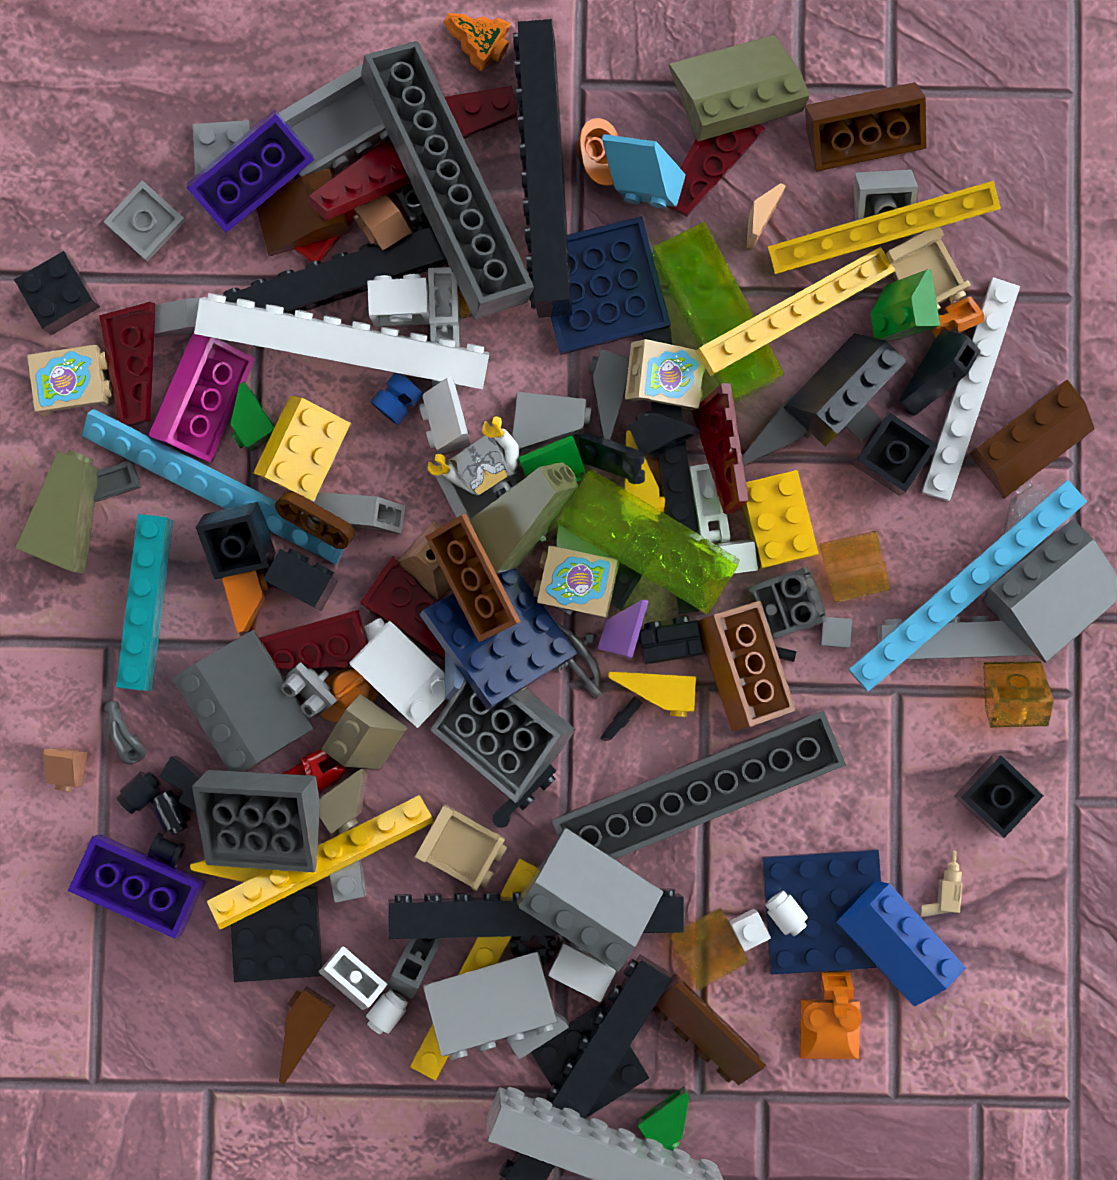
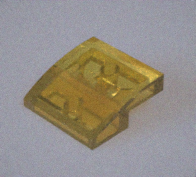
(855, 566)
(709, 949)

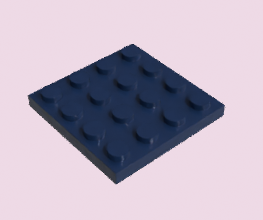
(611, 287)
(509, 658)
(824, 889)

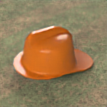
(591, 150)
(346, 687)

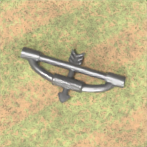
(593, 685)

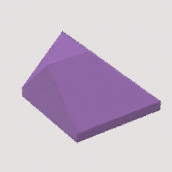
(622, 630)

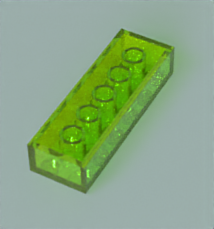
(713, 304)
(649, 541)

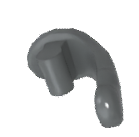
(127, 746)

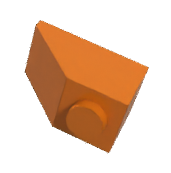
(245, 597)

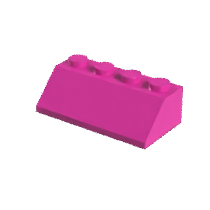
(201, 396)

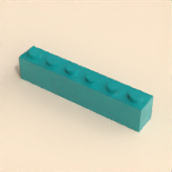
(144, 602)

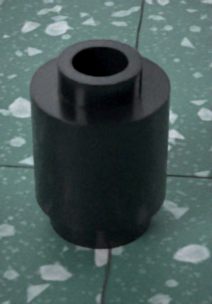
(139, 792)
(170, 813)

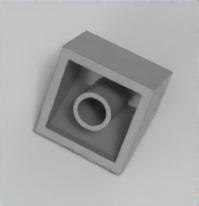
(883, 192)

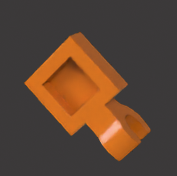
(960, 315)
(839, 988)

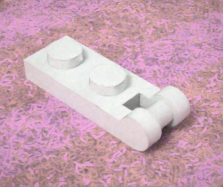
(708, 504)

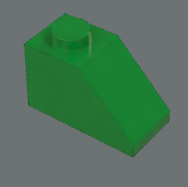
(250, 420)
(666, 1120)

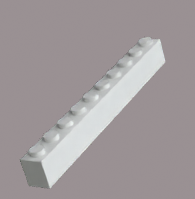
(341, 342)

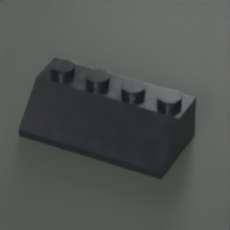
(844, 386)

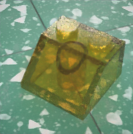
(1017, 694)

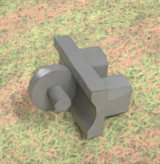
(310, 687)

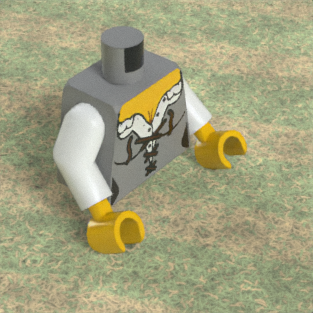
(484, 464)

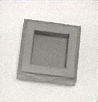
(836, 632)

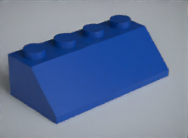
(900, 943)

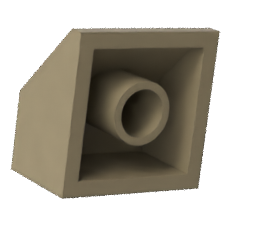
(364, 736)
(344, 803)

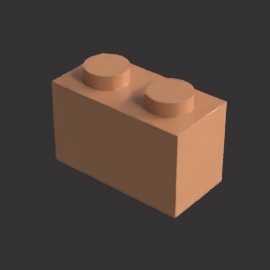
(381, 222)

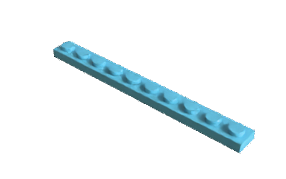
(197, 478)
(967, 585)

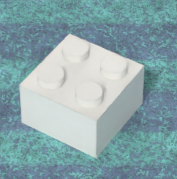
(398, 301)

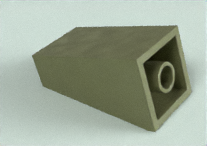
(63, 514)
(522, 515)

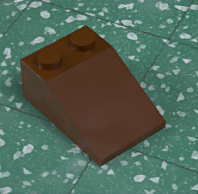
(290, 220)

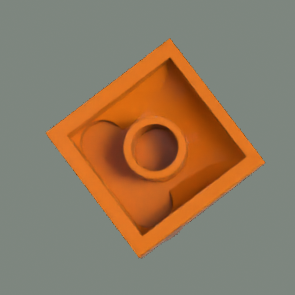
(826, 1036)

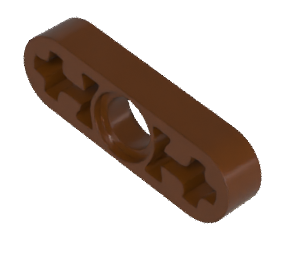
(292, 505)

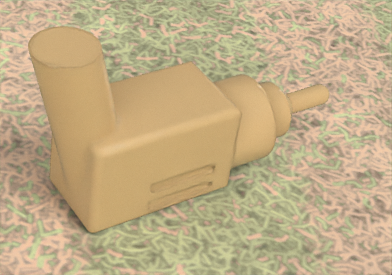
(948, 892)

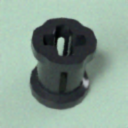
(166, 850)

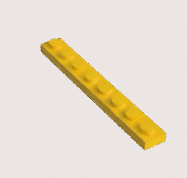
(884, 227)
(794, 311)
(331, 857)
(483, 954)

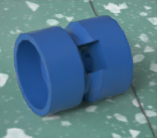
(387, 401)

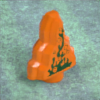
(479, 37)

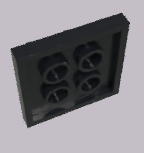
(279, 940)
(558, 1050)

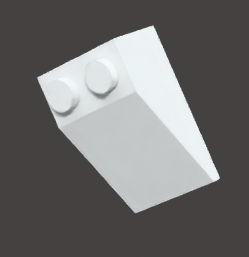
(445, 417)
(402, 673)

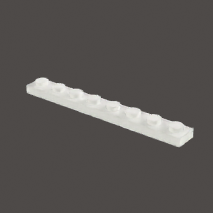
(970, 392)

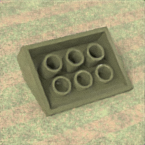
(739, 87)

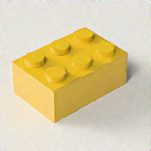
(302, 447)
(779, 520)

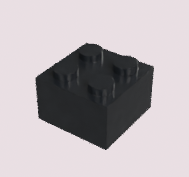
(57, 293)
(894, 454)
(236, 540)
(301, 580)
(998, 795)

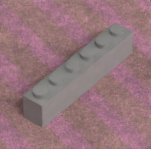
(966, 640)

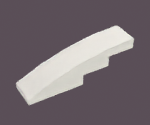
(443, 307)

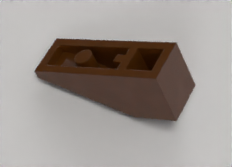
(303, 1023)

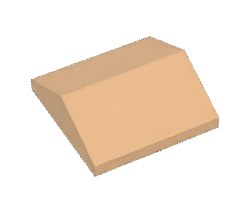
(761, 213)

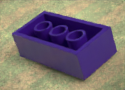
(250, 171)
(136, 886)

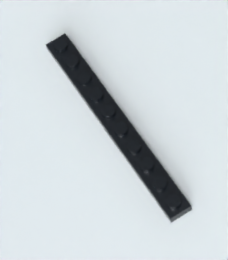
(675, 469)

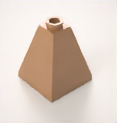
(425, 571)

